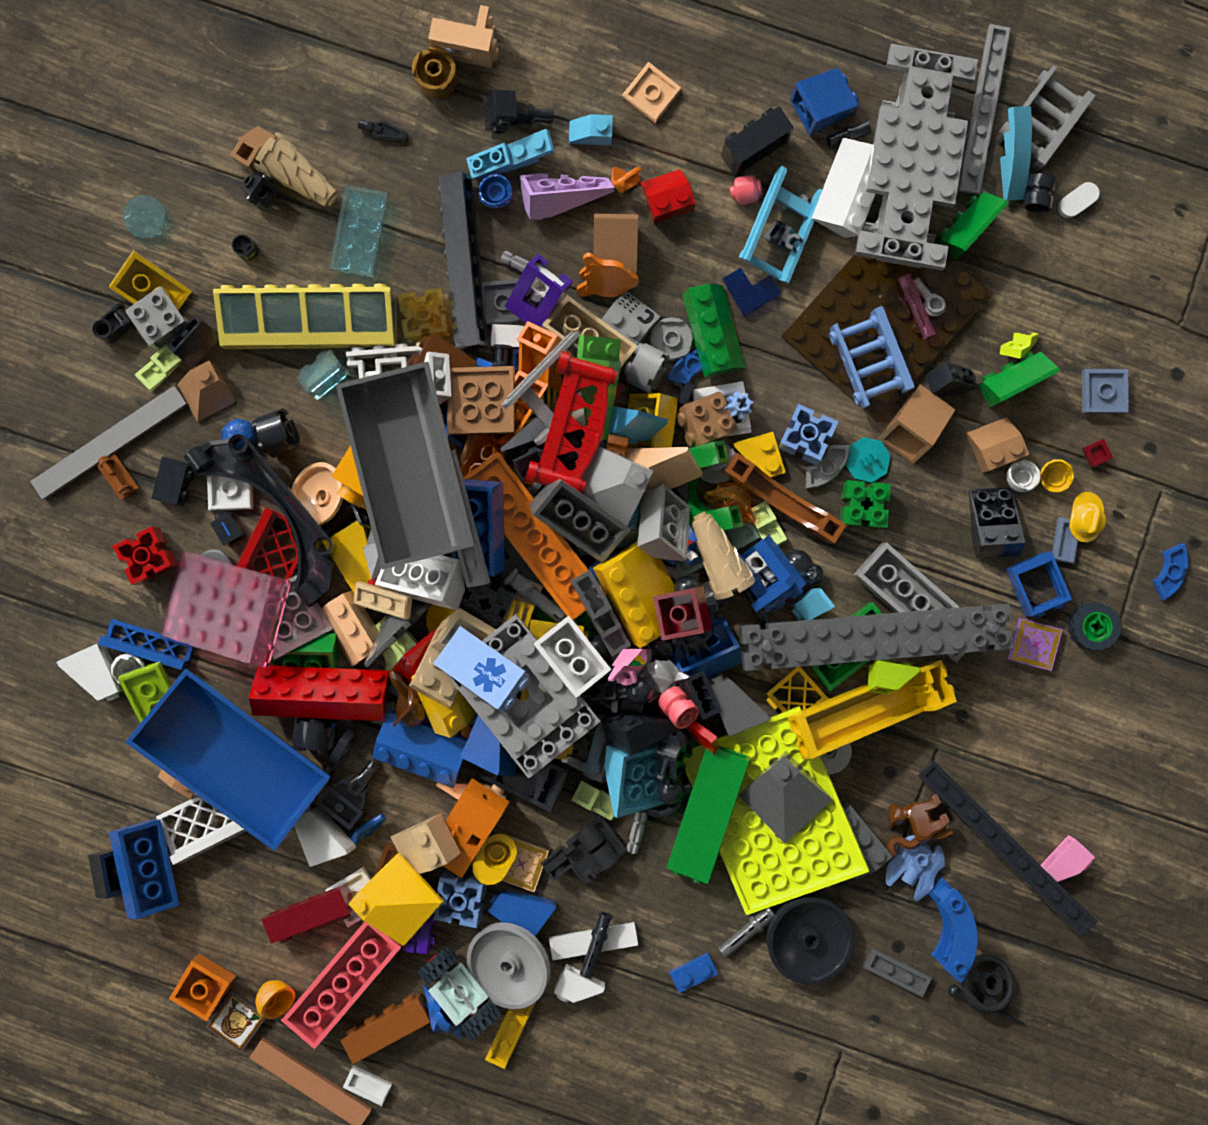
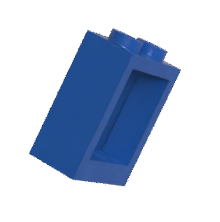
(1055, 576)

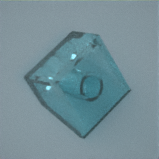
(322, 374)

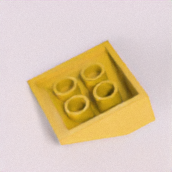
(448, 720)
(396, 900)

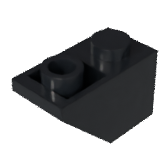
(951, 380)

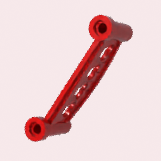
(577, 376)

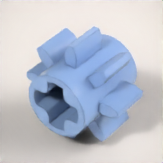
(743, 407)

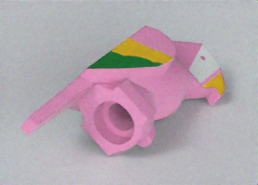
(629, 664)

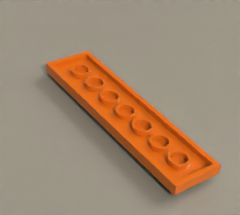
(536, 542)

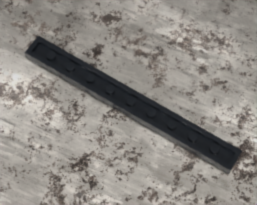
(1007, 848)

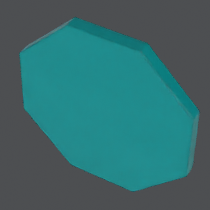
(867, 459)

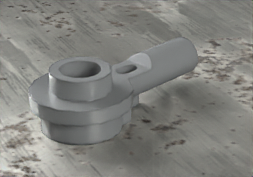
(934, 304)

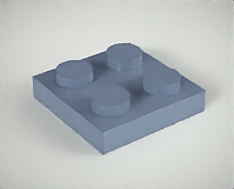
(1105, 391)

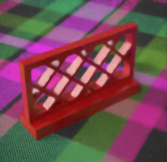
(257, 539)

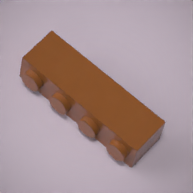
(385, 1028)

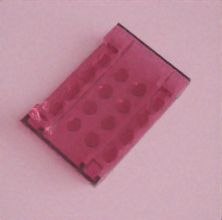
(225, 609)

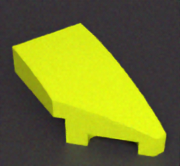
(1020, 345)

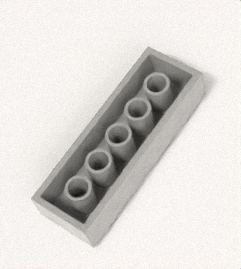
(901, 585)

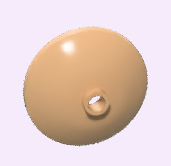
(318, 491)

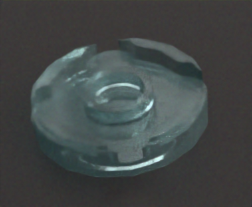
(145, 217)

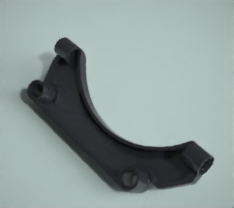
(223, 459)

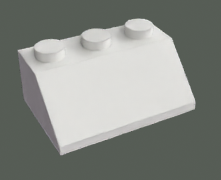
(572, 656)

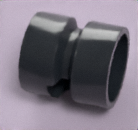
(1039, 193)

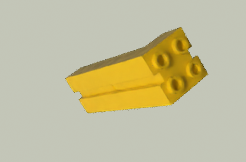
(865, 712)

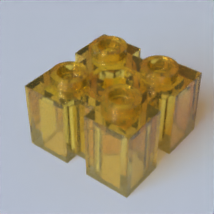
(414, 306)

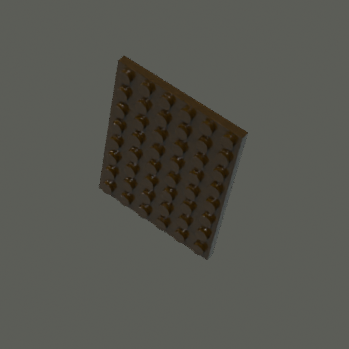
(872, 284)

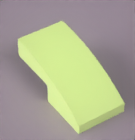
(158, 369)
(767, 523)
(594, 799)

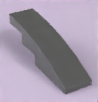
(600, 612)

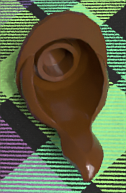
(409, 706)

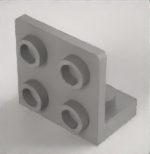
(156, 318)

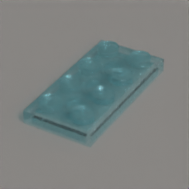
(359, 231)

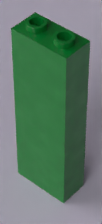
(708, 814)

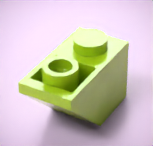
(889, 677)

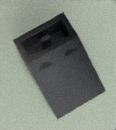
(995, 523)

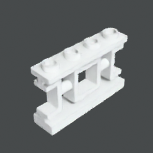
(390, 357)

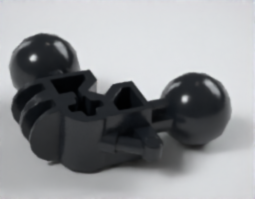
(666, 648)
(611, 691)
(670, 763)

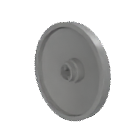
(509, 965)

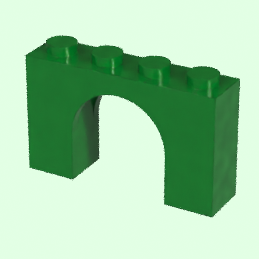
(706, 457)

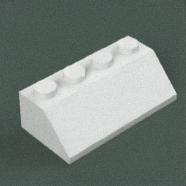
(844, 196)
(429, 580)

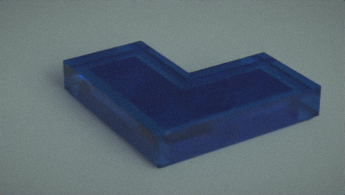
(749, 296)

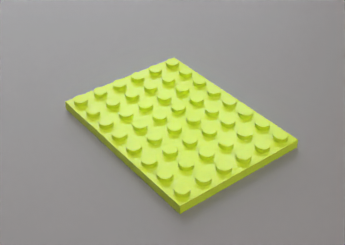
(757, 860)

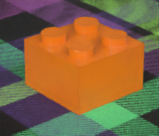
(202, 987)

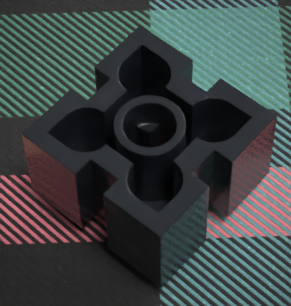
(499, 598)

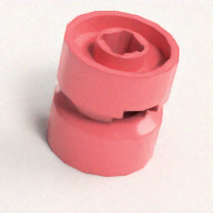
(678, 708)

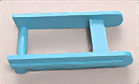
(796, 204)

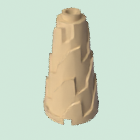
(290, 168)
(721, 559)

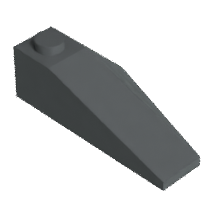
(394, 628)

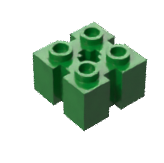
(875, 494)

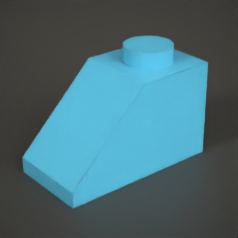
(591, 130)

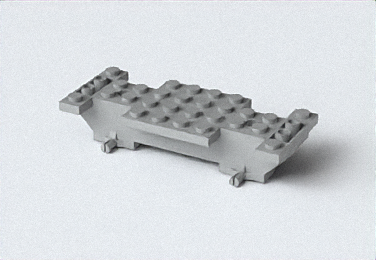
(915, 158)

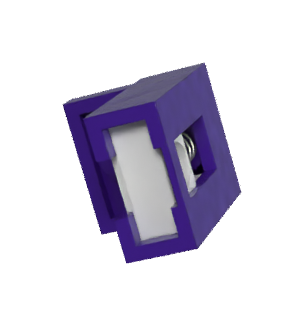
(537, 292)

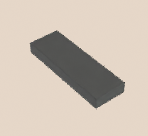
(897, 972)

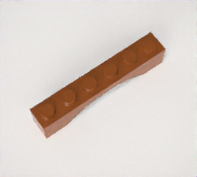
(764, 487)

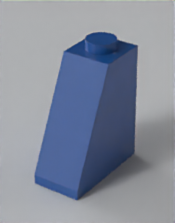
(521, 909)

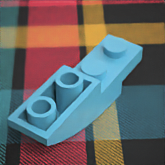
(511, 156)

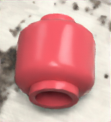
(746, 190)

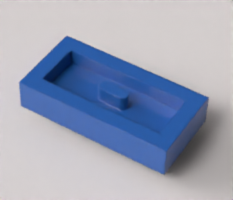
(693, 972)

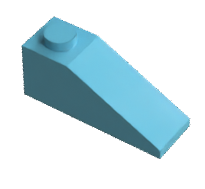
(811, 604)

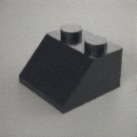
(104, 874)

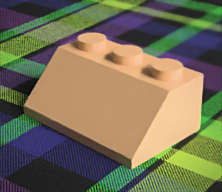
(353, 627)

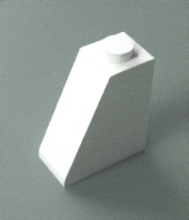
(93, 672)
(321, 837)

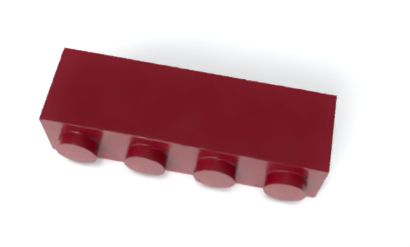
(307, 914)

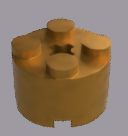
(424, 70)

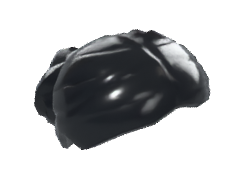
(806, 568)

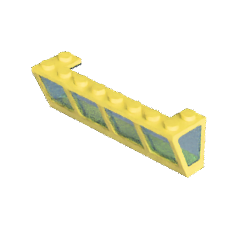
(306, 316)

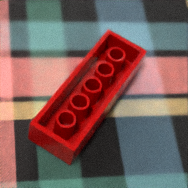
(320, 693)

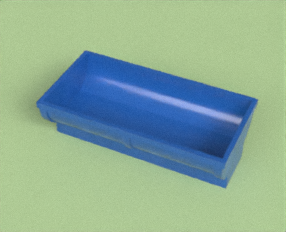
(228, 759)

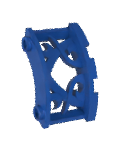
(959, 933)

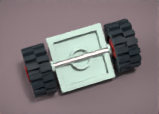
(459, 993)

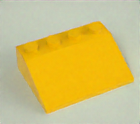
(630, 584)

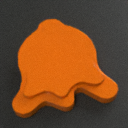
(605, 277)

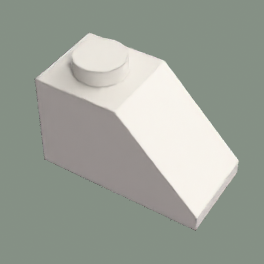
(441, 374)
(575, 987)

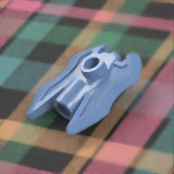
(917, 865)

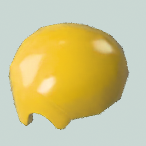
(1057, 476)

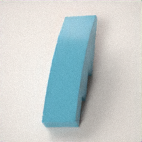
(1018, 153)

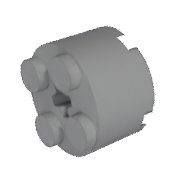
(646, 368)

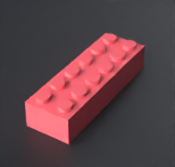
(340, 984)

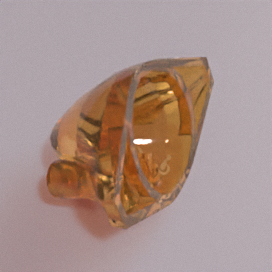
(731, 495)

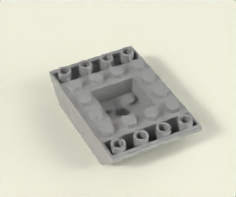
(545, 722)

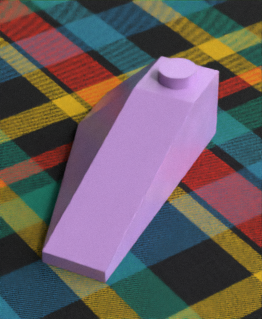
(551, 196)

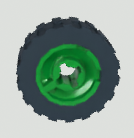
(1107, 626)

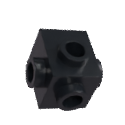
(259, 189)

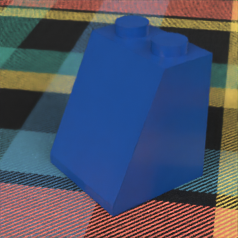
(823, 100)
(487, 752)

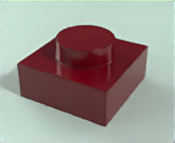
(1097, 453)

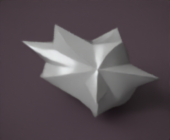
(662, 676)

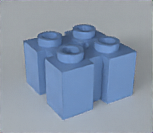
(804, 422)
(452, 890)

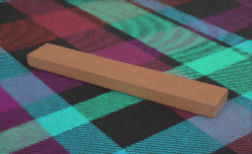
(310, 1082)

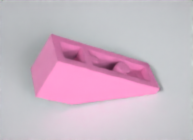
(1067, 860)

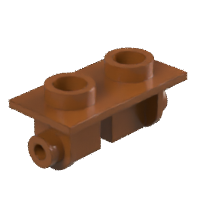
(117, 475)

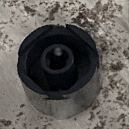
(276, 433)
(315, 734)

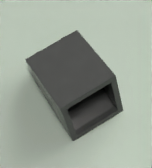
(737, 709)

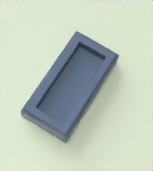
(1064, 543)

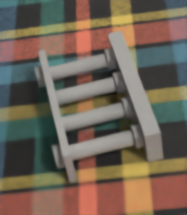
(1066, 120)

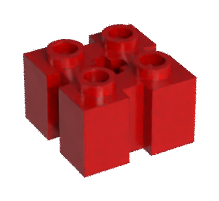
(133, 553)

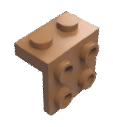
(705, 420)

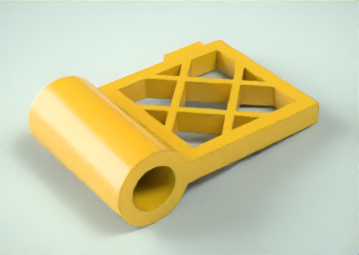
(775, 703)

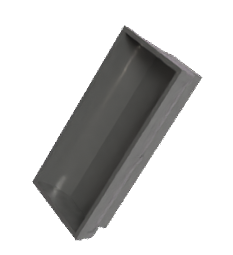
(405, 465)

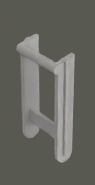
(527, 394)

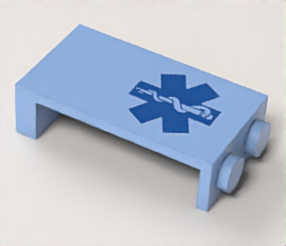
(482, 670)

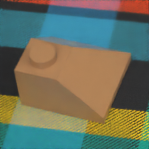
(206, 391)

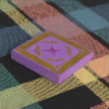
(1035, 644)

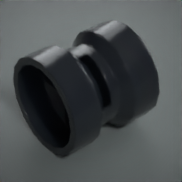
(241, 244)

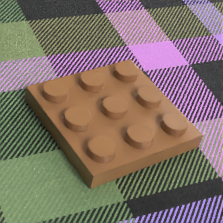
(478, 400)

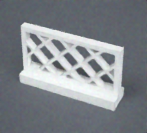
(201, 844)

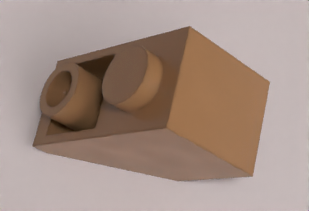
(249, 147)

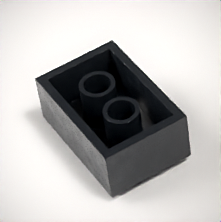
(756, 140)

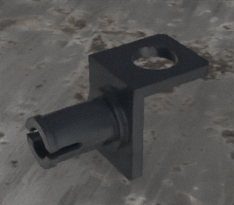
(349, 512)

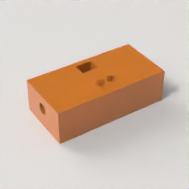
(472, 823)

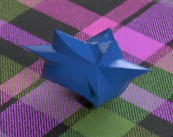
(438, 1018)

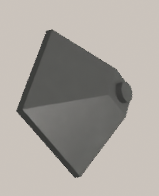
(785, 797)

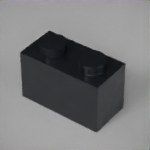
(194, 341)
(173, 481)

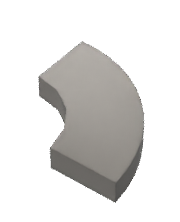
(829, 466)

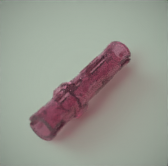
(907, 283)

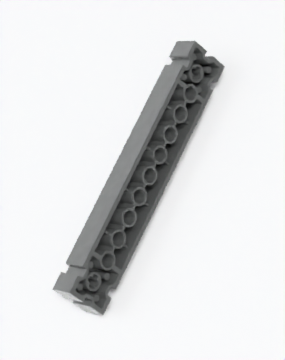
(876, 637)

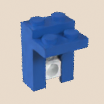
(776, 564)

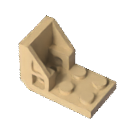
(431, 679)

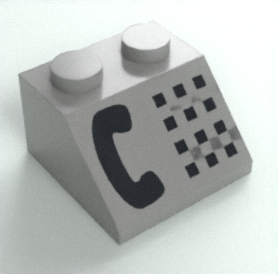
(631, 318)

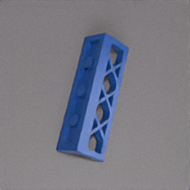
(145, 652)

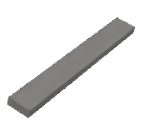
(984, 110)
(109, 442)

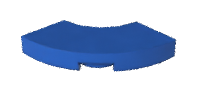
(685, 369)
(1173, 571)

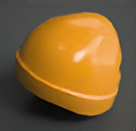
(274, 999)

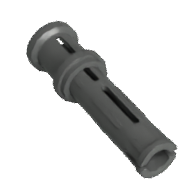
(526, 589)
(727, 947)

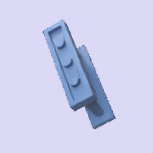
(886, 341)

